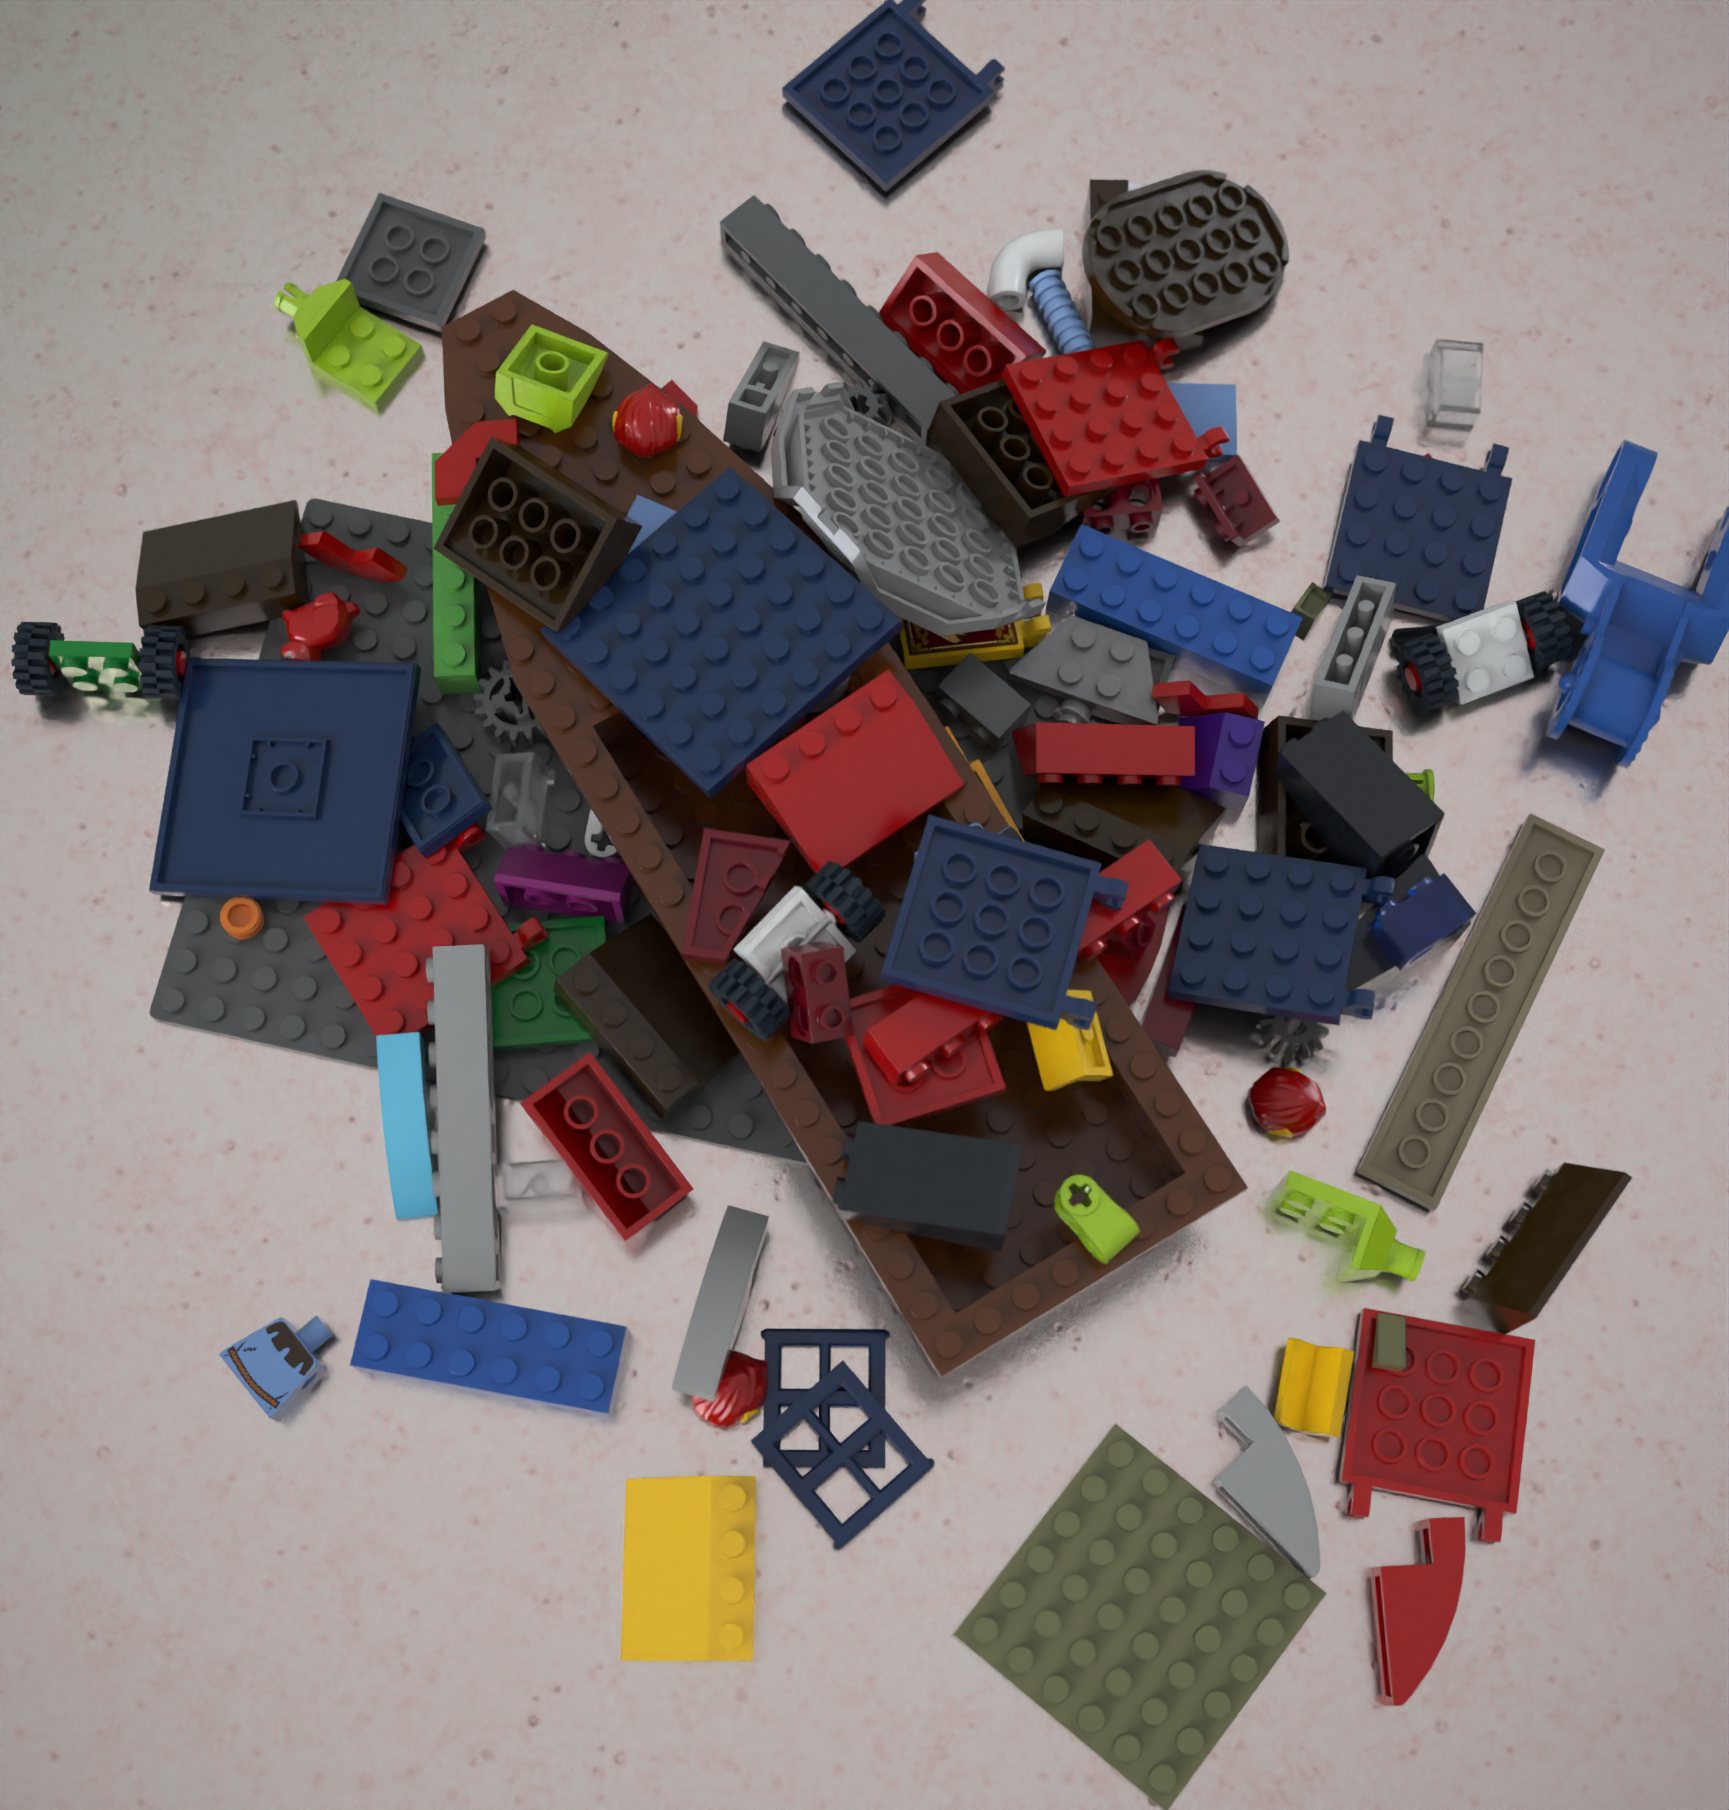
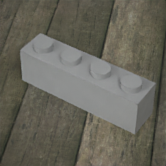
(1353, 648)

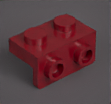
(1236, 501)

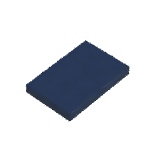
(439, 793)

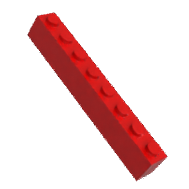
(937, 1026)

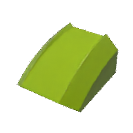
(548, 378)

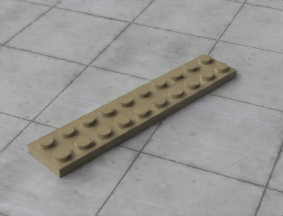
(1480, 1012)

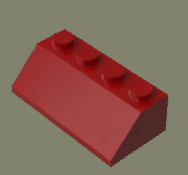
(955, 324)
(1106, 752)
(606, 1146)

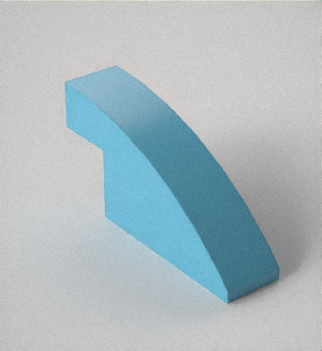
(407, 1124)

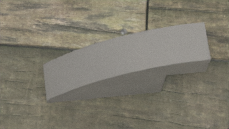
(720, 1303)
(1269, 1483)

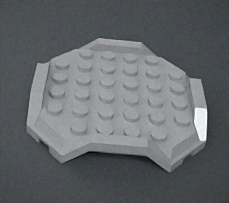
(896, 516)

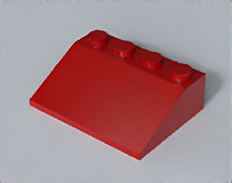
(854, 775)

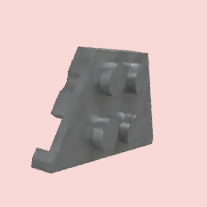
(1093, 667)

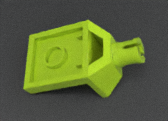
(348, 340)
(1372, 1235)

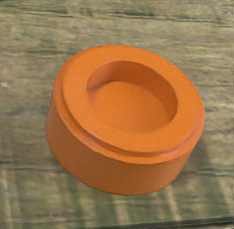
(242, 917)

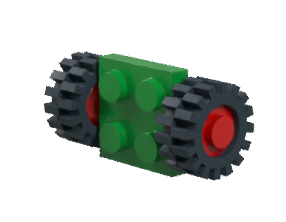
(46, 659)

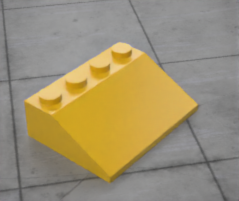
(689, 1569)

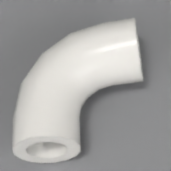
(1018, 261)

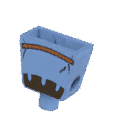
(278, 1363)

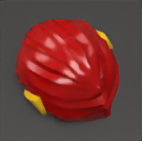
(647, 422)
(1286, 1102)
(739, 1393)

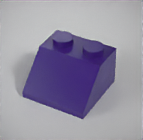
(1224, 757)

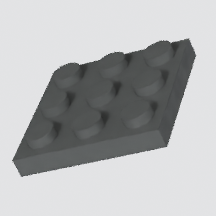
(411, 261)

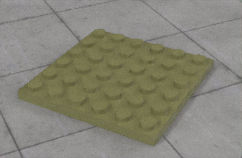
(1140, 1616)

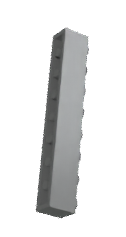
(465, 1118)

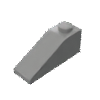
(759, 397)

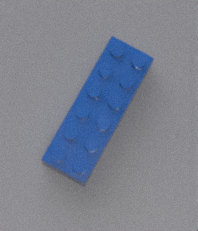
(1176, 611)
(490, 1348)

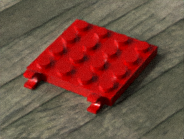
(1109, 416)
(431, 904)
(1443, 1423)

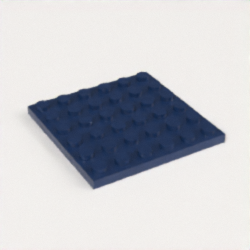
(724, 631)

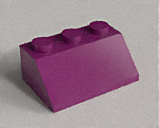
(565, 883)

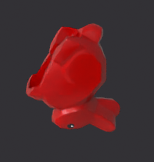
(317, 627)

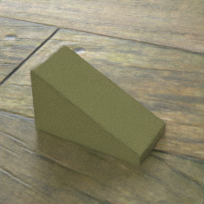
(1310, 608)
(1389, 1343)

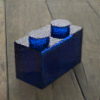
(1421, 921)

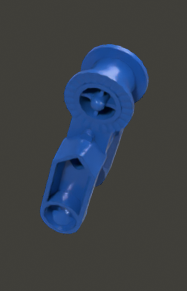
(1632, 619)

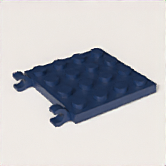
(890, 92)
(1420, 526)
(997, 924)
(1274, 935)

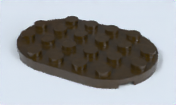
(1185, 254)

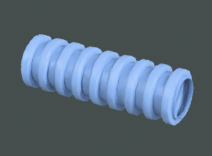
(1060, 312)

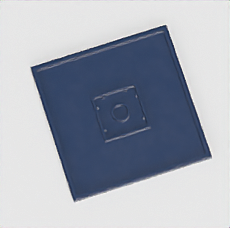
(286, 780)

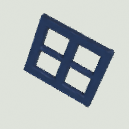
(783, 1397)
(842, 1454)

